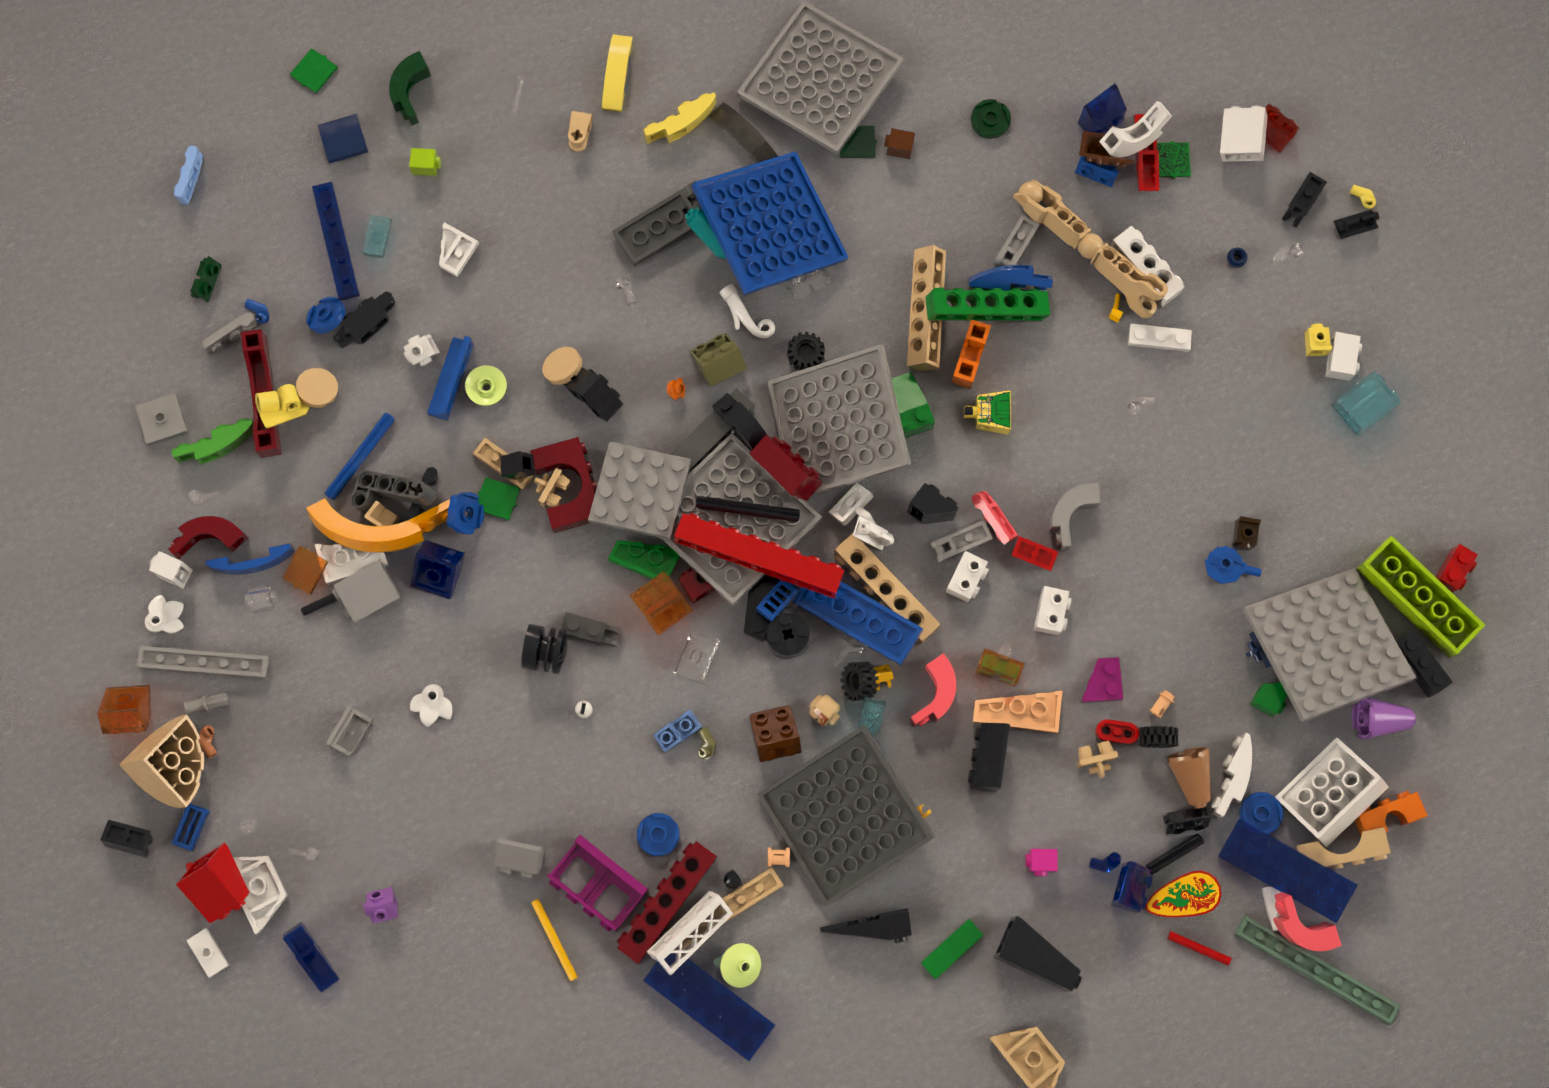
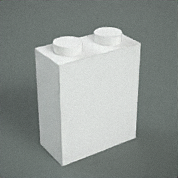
(1243, 134)

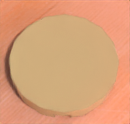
(562, 365)
(316, 387)

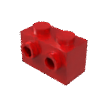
(1456, 566)

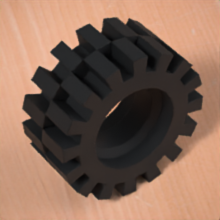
(805, 339)
(867, 684)
(1158, 737)

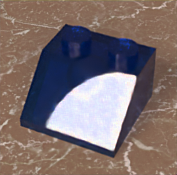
(1103, 111)
(437, 569)
(1131, 887)

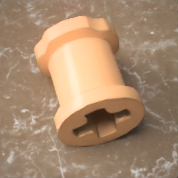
(778, 857)

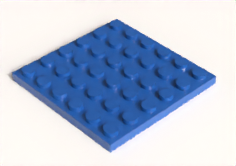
(769, 222)

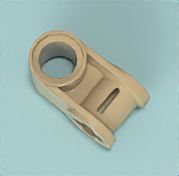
(579, 129)

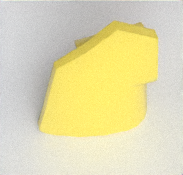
(280, 406)

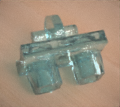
(872, 714)

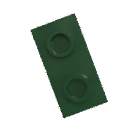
(208, 274)

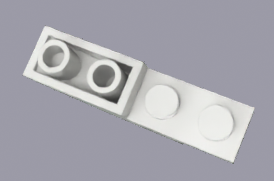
(1238, 768)

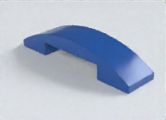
(277, 555)

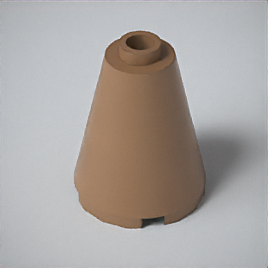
(1193, 774)

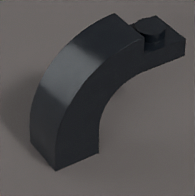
(740, 420)

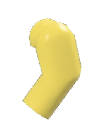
(1365, 195)

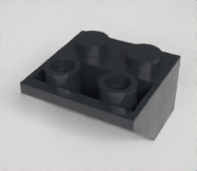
(931, 507)

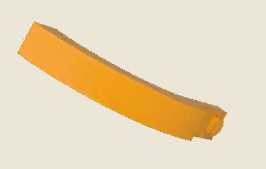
(375, 537)

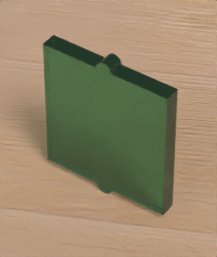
(860, 144)

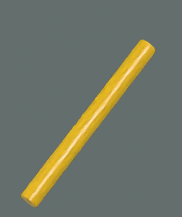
(554, 939)

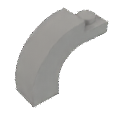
(1077, 498)

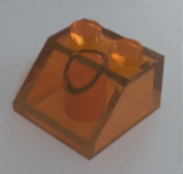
(125, 709)

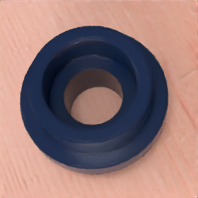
(1237, 252)

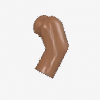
(206, 738)

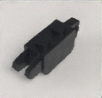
(365, 320)

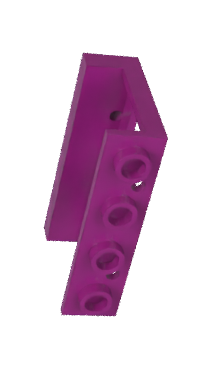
(606, 873)

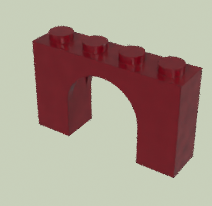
(567, 455)

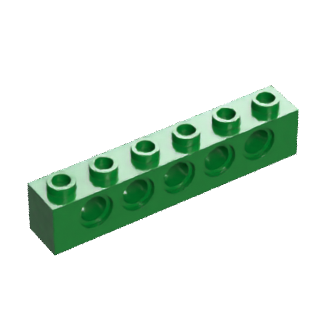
(938, 309)

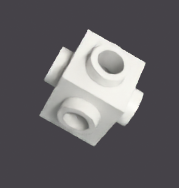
(420, 350)

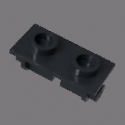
(1356, 224)
(1196, 819)

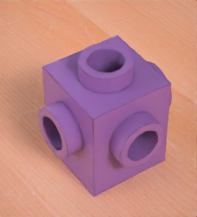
(381, 905)

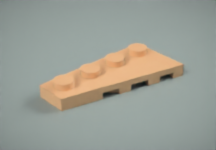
(1026, 712)

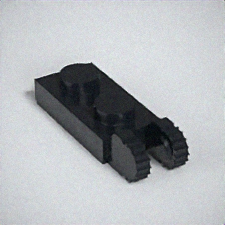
(1305, 197)
(430, 479)

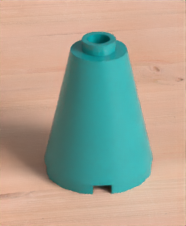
(700, 226)

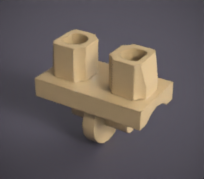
(548, 497)
(1106, 754)

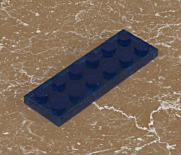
(1288, 870)
(711, 1005)

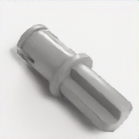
(206, 703)

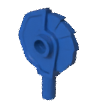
(1226, 565)

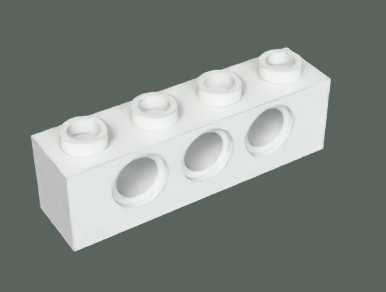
(1148, 254)

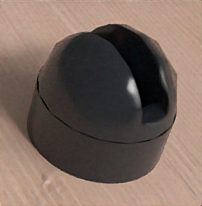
(732, 879)

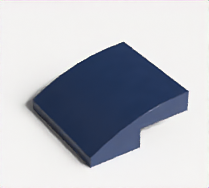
(342, 138)

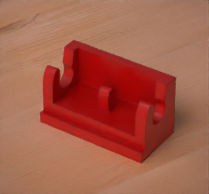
(1034, 553)

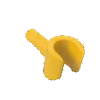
(1116, 314)

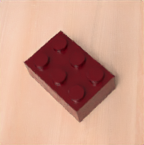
(786, 467)

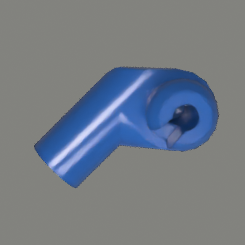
(260, 310)

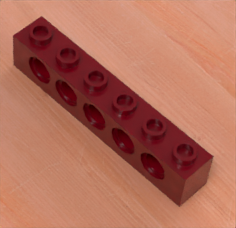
(638, 951)

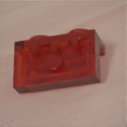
(1279, 128)

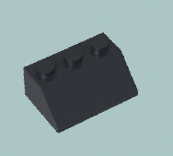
(989, 756)

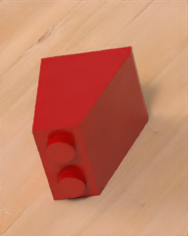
(214, 884)

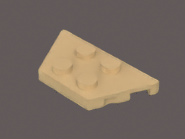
(1030, 1056)

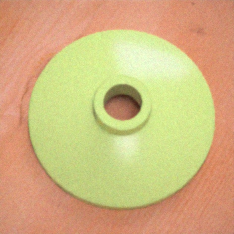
(484, 376)
(732, 964)

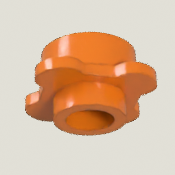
(676, 389)

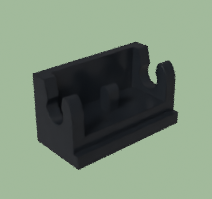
(126, 838)

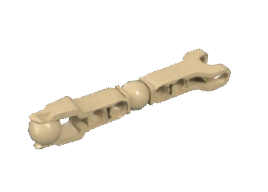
(1132, 282)

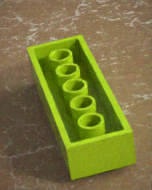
(1420, 597)

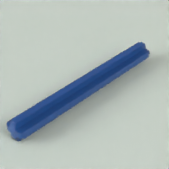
(359, 456)

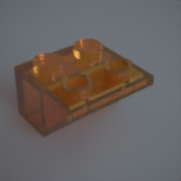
(661, 603)

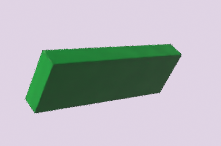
(952, 948)

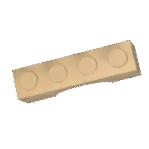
(1372, 844)

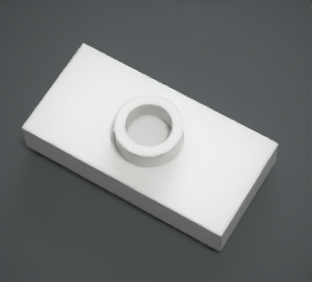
(208, 953)

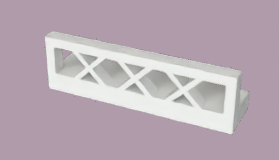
(682, 929)

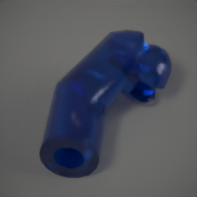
(1107, 864)

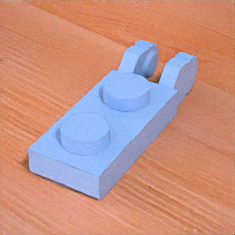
(188, 175)

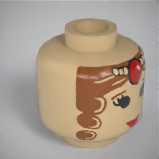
(824, 710)

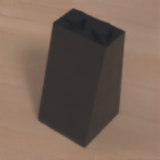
(1034, 955)

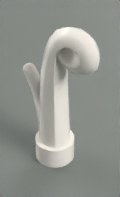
(740, 313)

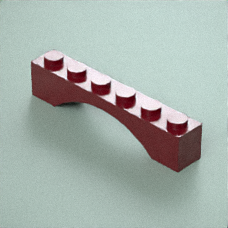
(260, 378)

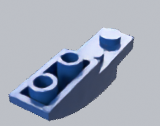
(1003, 276)

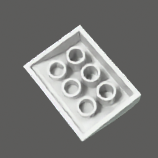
(1332, 792)

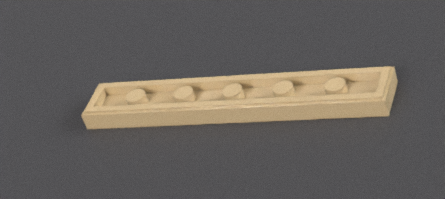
(743, 898)

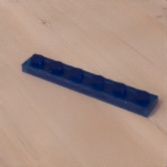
(336, 241)

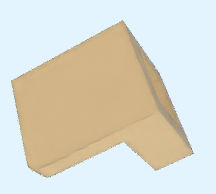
(380, 516)

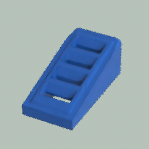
(778, 610)

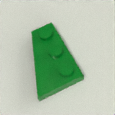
(644, 559)

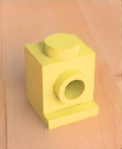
(1313, 345)

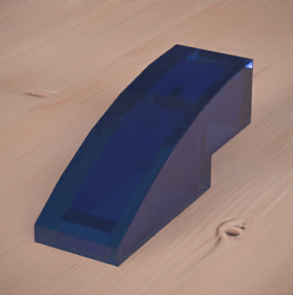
(310, 956)

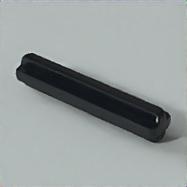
(1175, 853)

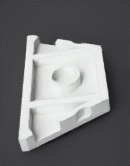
(264, 887)

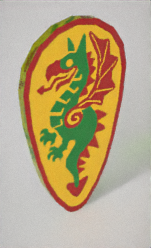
(1186, 896)

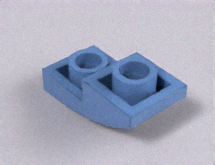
(678, 731)

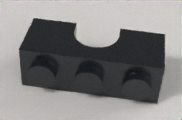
(1430, 673)

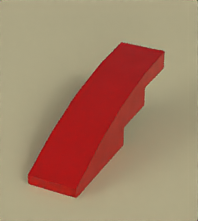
(1147, 165)

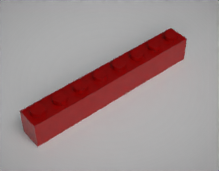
(759, 555)

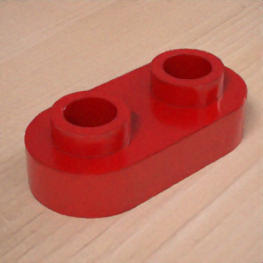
(1116, 731)

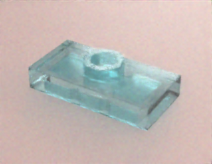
(377, 236)

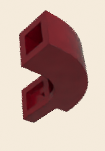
(205, 528)

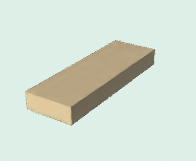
(490, 455)

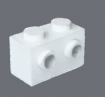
(966, 577)
(1052, 610)

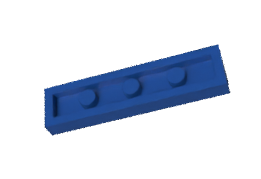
(450, 378)

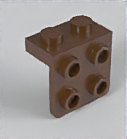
(1095, 152)
(775, 733)

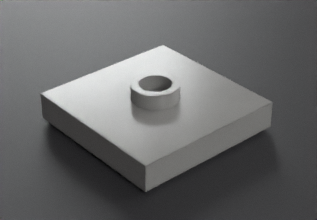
(161, 419)

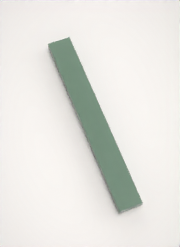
(1317, 970)

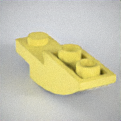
(688, 118)

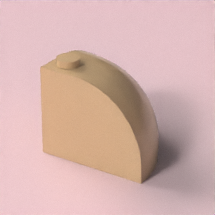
(168, 763)

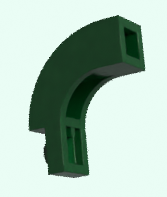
(404, 77)

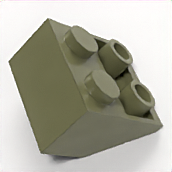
(718, 359)

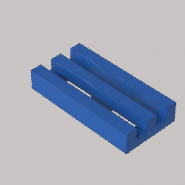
(198, 829)

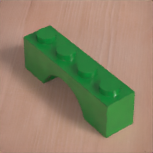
(1270, 699)

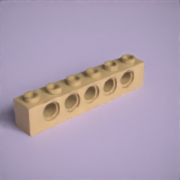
(925, 334)
(854, 546)

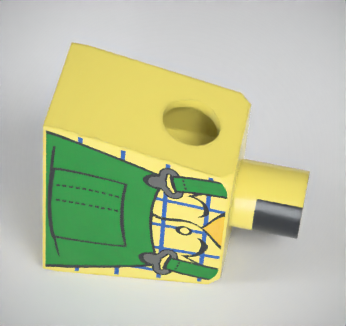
(991, 412)

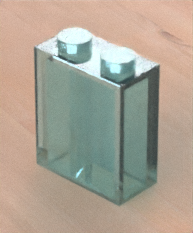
(1366, 403)

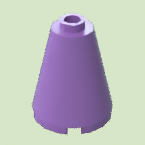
(1380, 718)

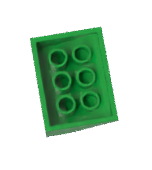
(912, 405)

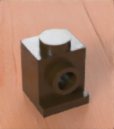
(1240, 538)

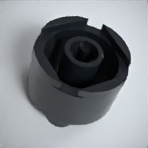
(786, 624)

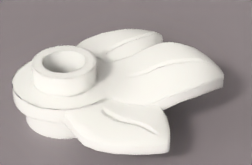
(167, 614)
(431, 708)

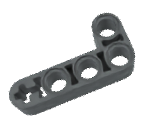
(374, 485)

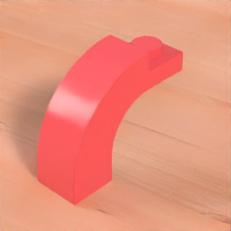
(945, 688)
(1315, 938)

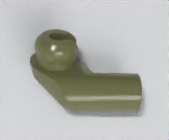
(709, 744)

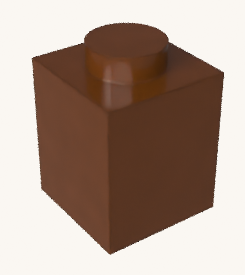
(899, 143)

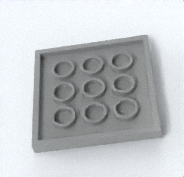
(640, 490)

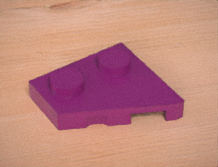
(1105, 682)

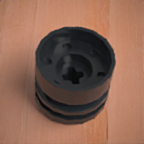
(545, 649)

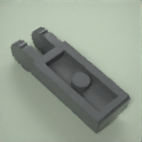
(589, 629)

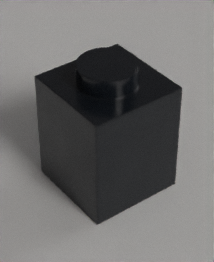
(517, 465)

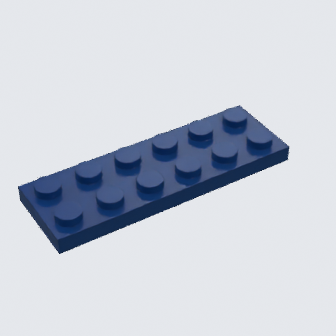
(863, 620)

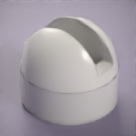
(588, 709)

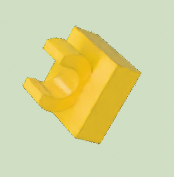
(884, 674)

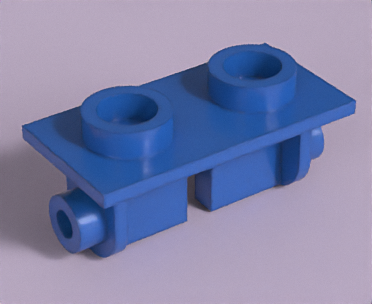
(1103, 174)

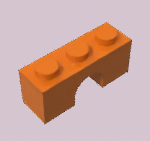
(971, 354)
(1407, 808)

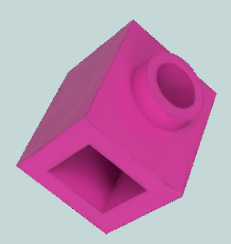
(1042, 861)

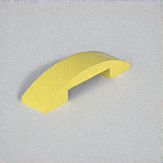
(616, 73)

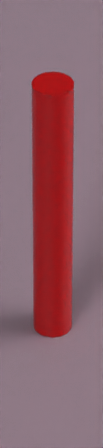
(1199, 948)

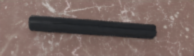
(748, 508)

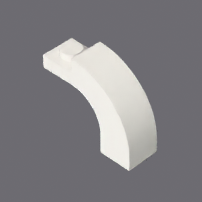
(1138, 136)

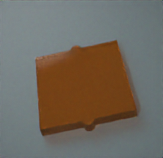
(305, 569)

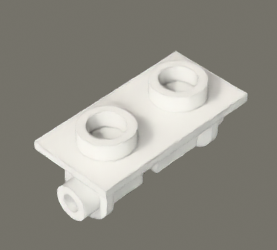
(872, 534)

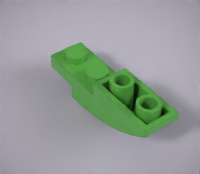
(224, 440)

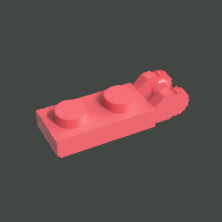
(994, 516)

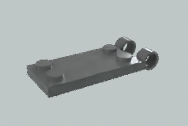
(656, 226)

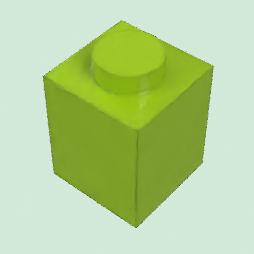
(424, 162)

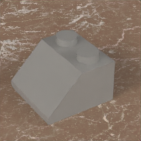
(518, 857)

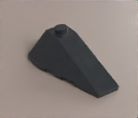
(883, 926)

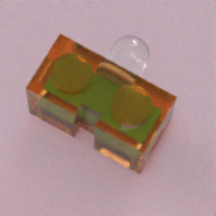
(1001, 665)

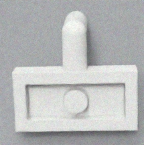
(852, 504)

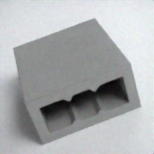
(366, 591)

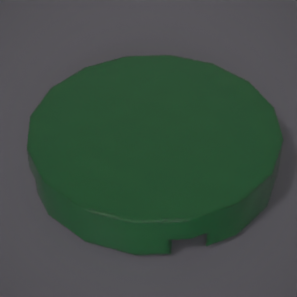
(990, 119)

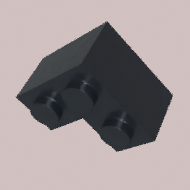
(595, 393)

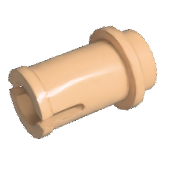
(1162, 704)

